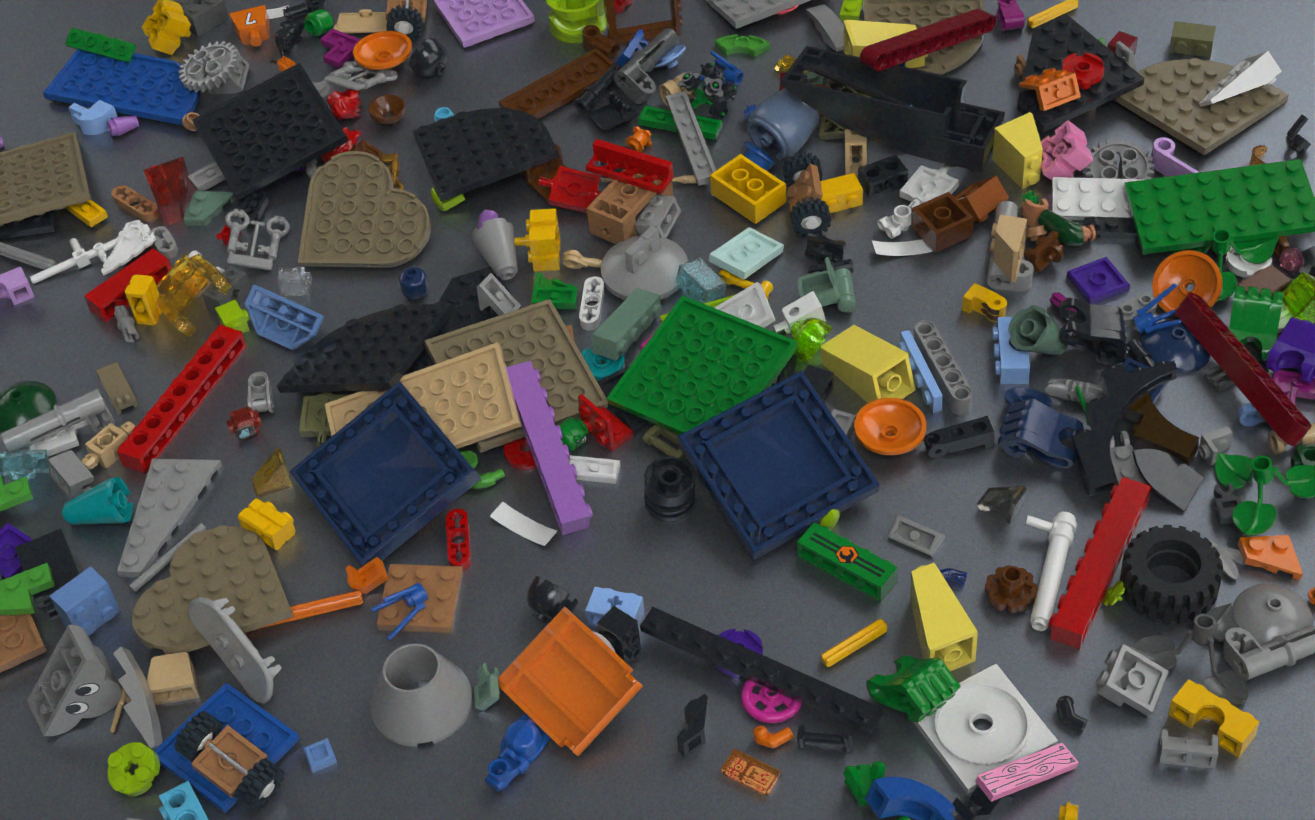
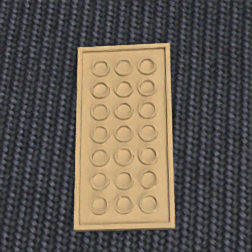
(463, 396)

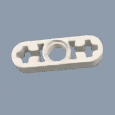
(595, 310)

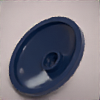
(1177, 345)

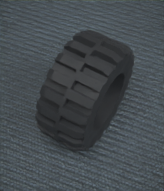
(1173, 548)

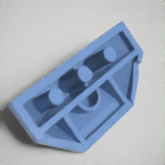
(281, 318)

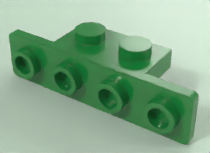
(100, 45)

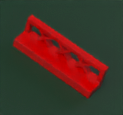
(633, 163)

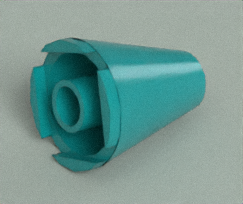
(100, 505)

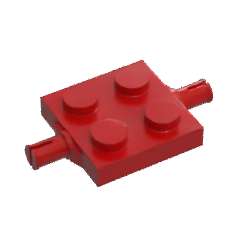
(572, 189)

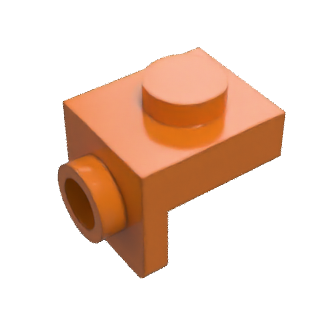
(368, 576)

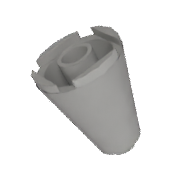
(497, 246)

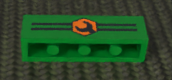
(847, 562)

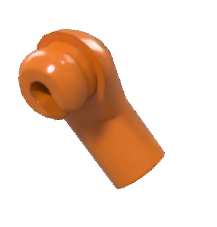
(772, 740)

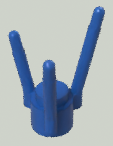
(731, 71)
(1147, 322)
(411, 596)

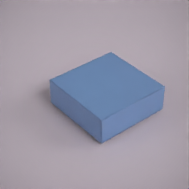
(320, 755)

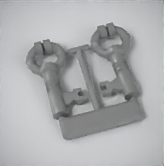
(350, 67)
(234, 244)

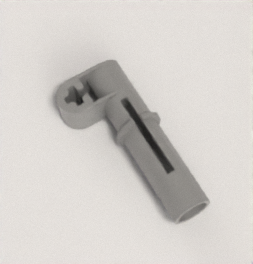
(996, 278)
(60, 418)
(1261, 659)

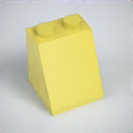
(1019, 150)

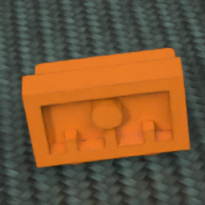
(1053, 87)

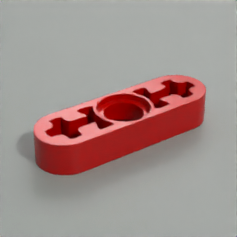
(452, 532)

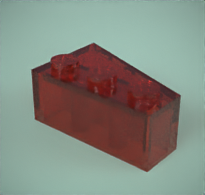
(169, 189)

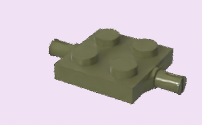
(314, 416)

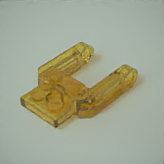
(183, 284)

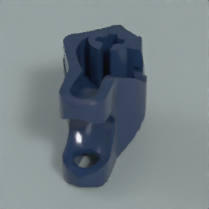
(1039, 430)

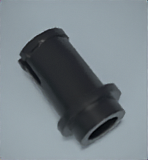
(295, 11)

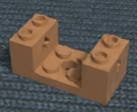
(614, 210)

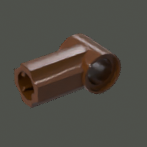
(594, 39)

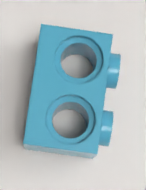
(184, 796)

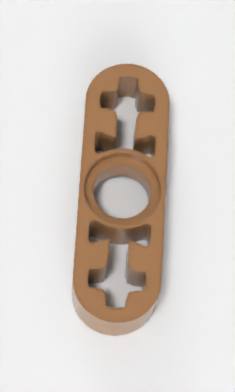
(118, 195)

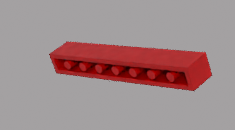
(1099, 564)

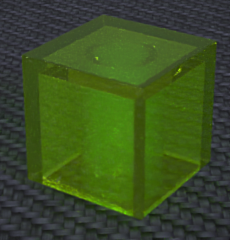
(1300, 297)

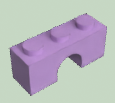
(15, 286)

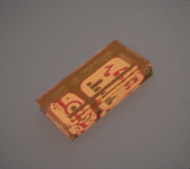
(751, 772)

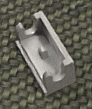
(69, 473)
(1188, 751)

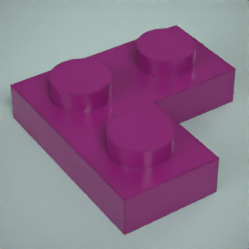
(341, 47)
(1292, 386)

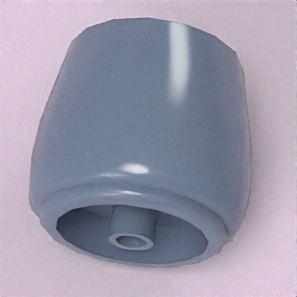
(782, 122)

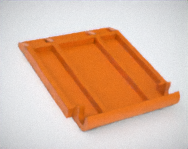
(569, 682)

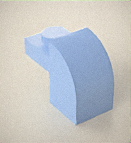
(92, 120)

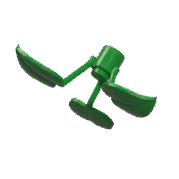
(1252, 251)
(1255, 517)

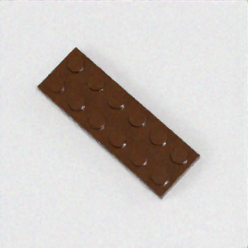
(559, 86)

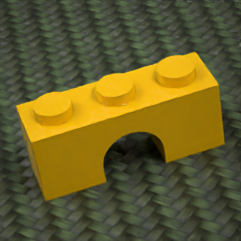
(1197, 703)

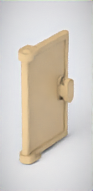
(361, 22)

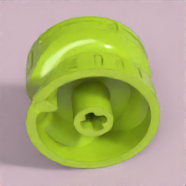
(571, 16)

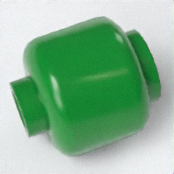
(318, 22)

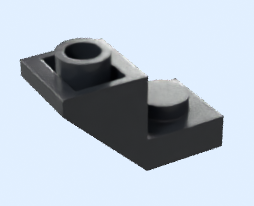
(697, 718)
(979, 806)

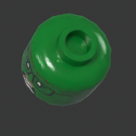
(573, 433)

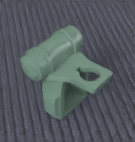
(830, 287)

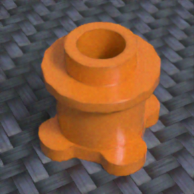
(639, 139)

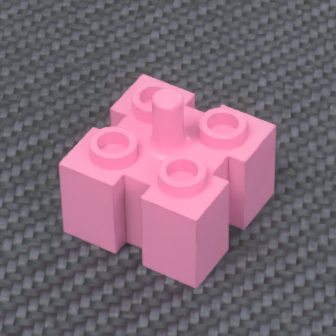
(1065, 152)

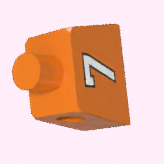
(251, 25)

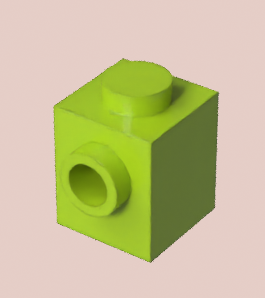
(233, 317)

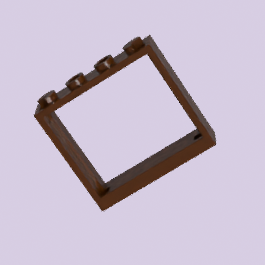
(650, 30)

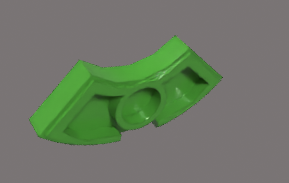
(749, 45)

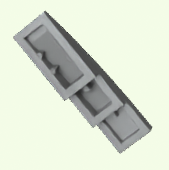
(828, 25)
(142, 706)

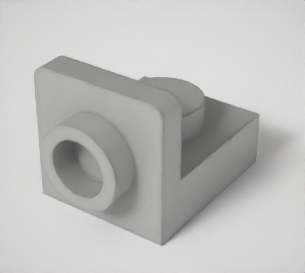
(1214, 442)

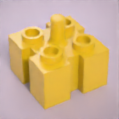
(166, 26)
(542, 240)

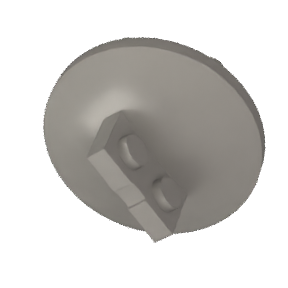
(643, 263)

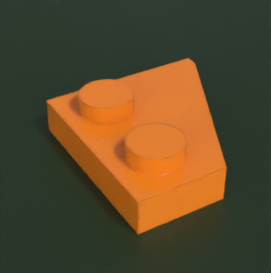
(1271, 553)

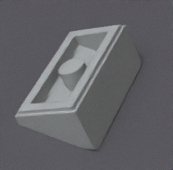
(916, 536)

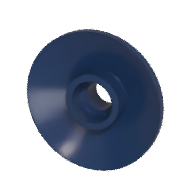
(1021, 394)

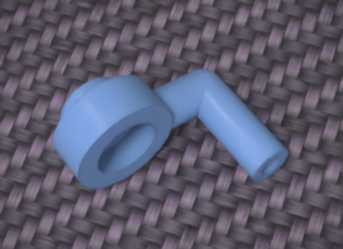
(1249, 415)

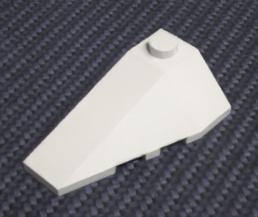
(1246, 75)

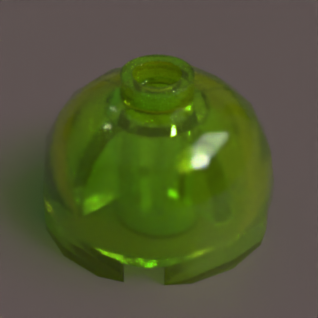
(809, 337)

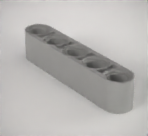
(943, 367)

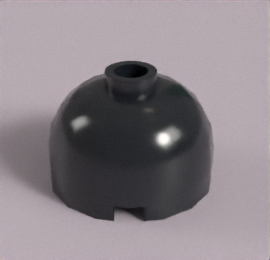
(430, 59)
(548, 599)

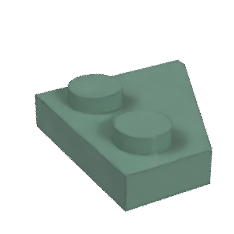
(206, 206)

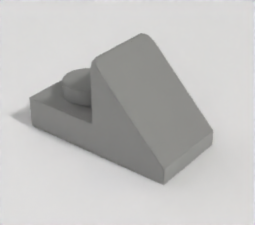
(493, 293)

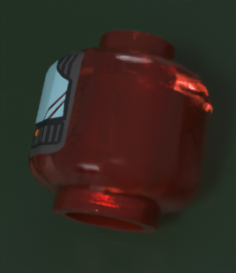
(244, 422)

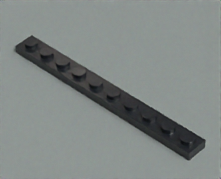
(762, 670)

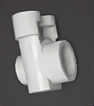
(896, 223)

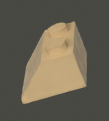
(1009, 244)

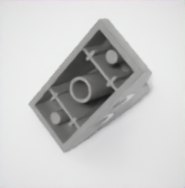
(73, 684)

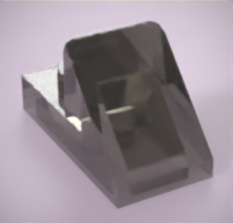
(1003, 499)

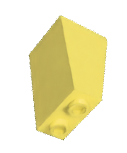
(864, 33)
(868, 365)
(940, 619)

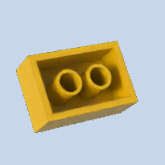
(748, 188)

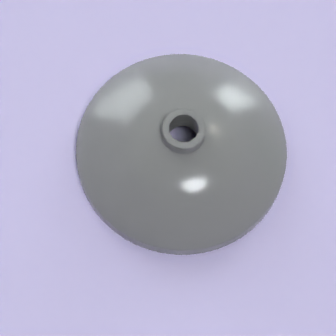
(1256, 613)

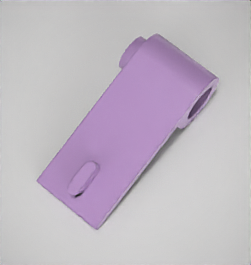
(1164, 161)

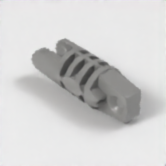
(1066, 389)

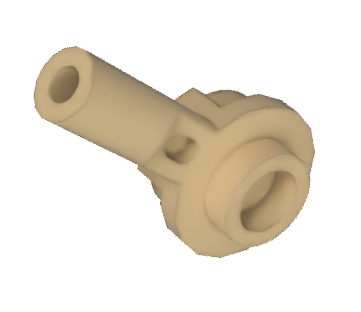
(574, 260)

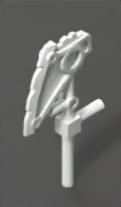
(128, 244)

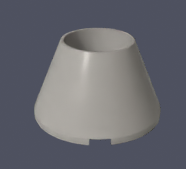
(424, 712)

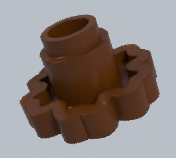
(1011, 589)

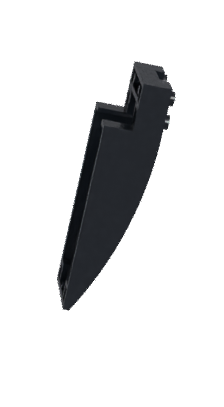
(935, 126)

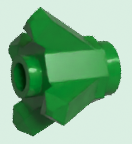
(861, 777)

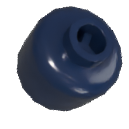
(413, 283)

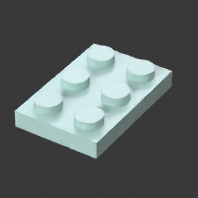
(746, 253)

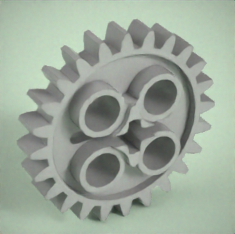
(210, 66)
(1138, 166)

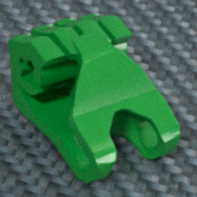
(1256, 317)
(915, 688)

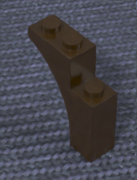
(1158, 433)

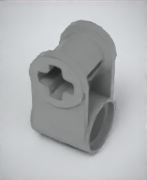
(260, 393)

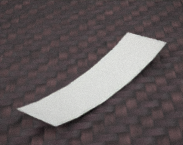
(901, 248)
(522, 525)

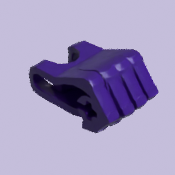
(1295, 349)

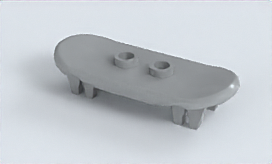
(234, 647)

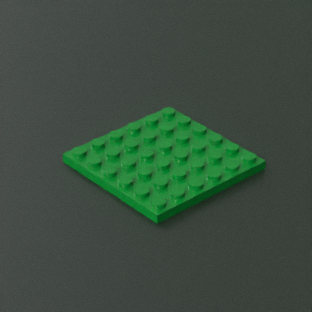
(700, 367)

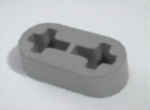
(167, 240)

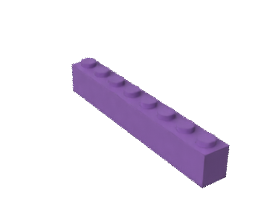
(547, 450)

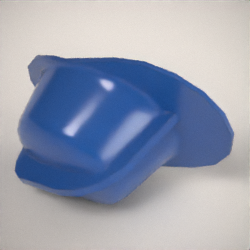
(758, 156)
(525, 738)

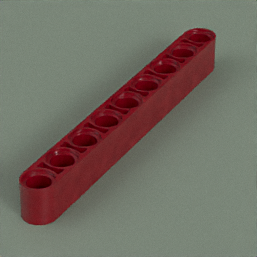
(927, 39)
(1243, 369)

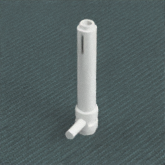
(1060, 539)

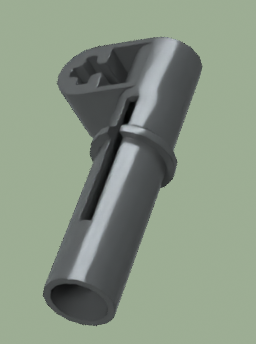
(633, 77)

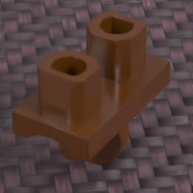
(1046, 250)

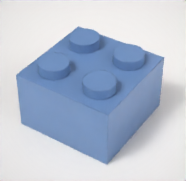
(85, 601)

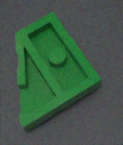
(561, 294)

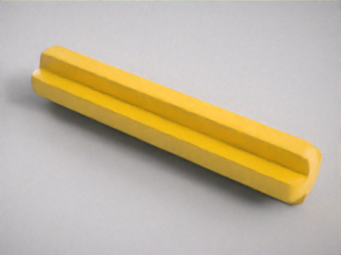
(1052, 12)
(853, 643)

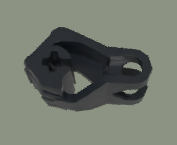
(1095, 330)

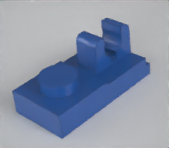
(634, 44)

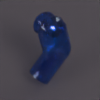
(954, 575)

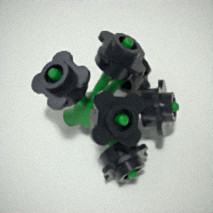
(711, 88)

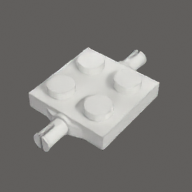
(928, 184)
(60, 441)

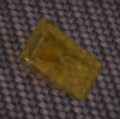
(272, 475)

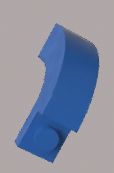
(908, 798)

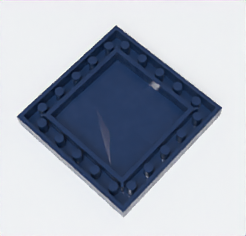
(777, 464)
(384, 475)

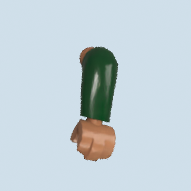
(1069, 232)

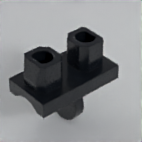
(821, 247)

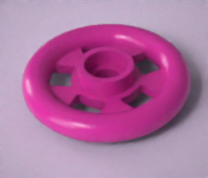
(769, 714)

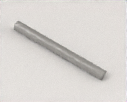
(162, 562)

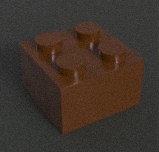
(942, 222)

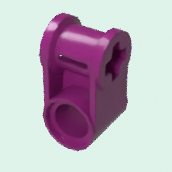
(1010, 15)

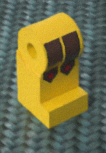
(984, 302)

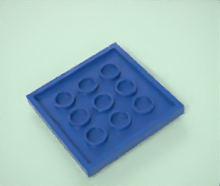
(244, 717)

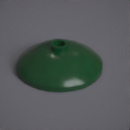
(24, 402)

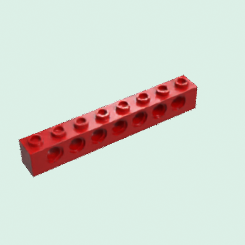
(181, 399)

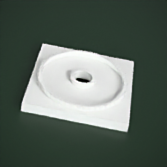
(970, 751)

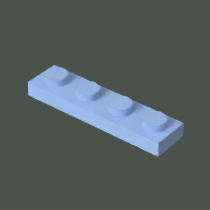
(922, 375)

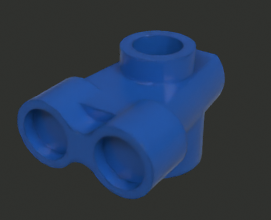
(505, 769)

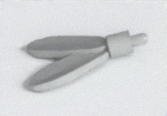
(1228, 557)

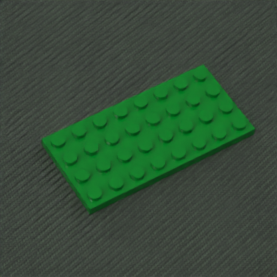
(1244, 200)

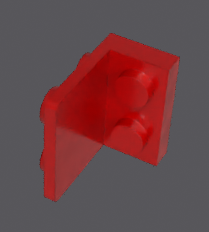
(603, 424)

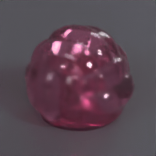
(1291, 259)

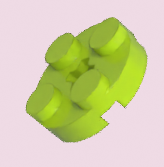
(120, 764)

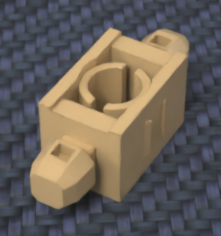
(104, 445)

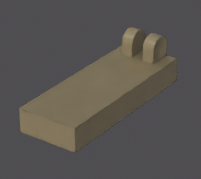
(116, 387)

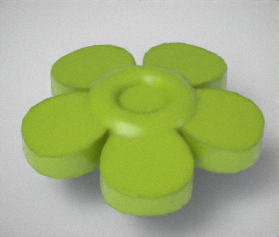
(1114, 594)

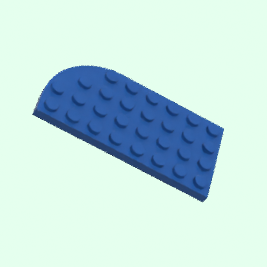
(142, 88)

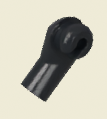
(1067, 713)

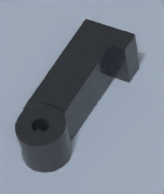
(960, 437)

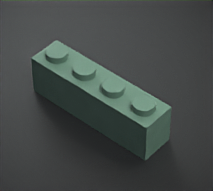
(626, 324)

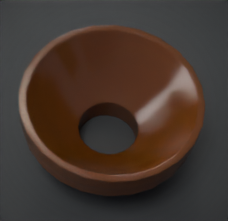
(387, 105)

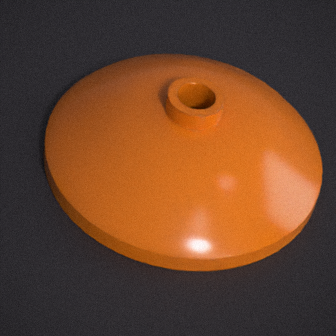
(382, 50)
(1187, 269)
(890, 426)

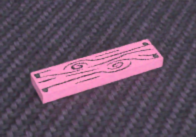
(1026, 772)

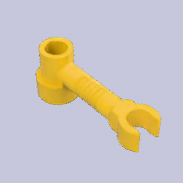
(730, 279)

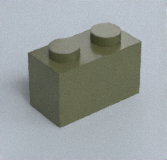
(1192, 39)

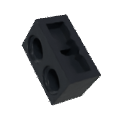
(882, 176)
(622, 633)

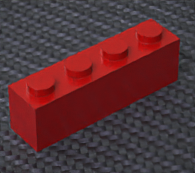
(111, 292)

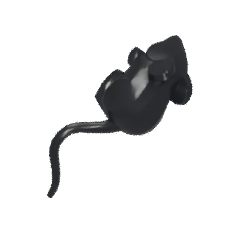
(287, 37)

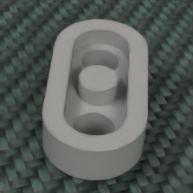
(1131, 306)

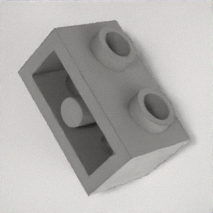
(659, 212)

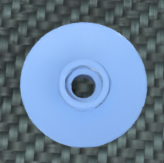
(671, 57)

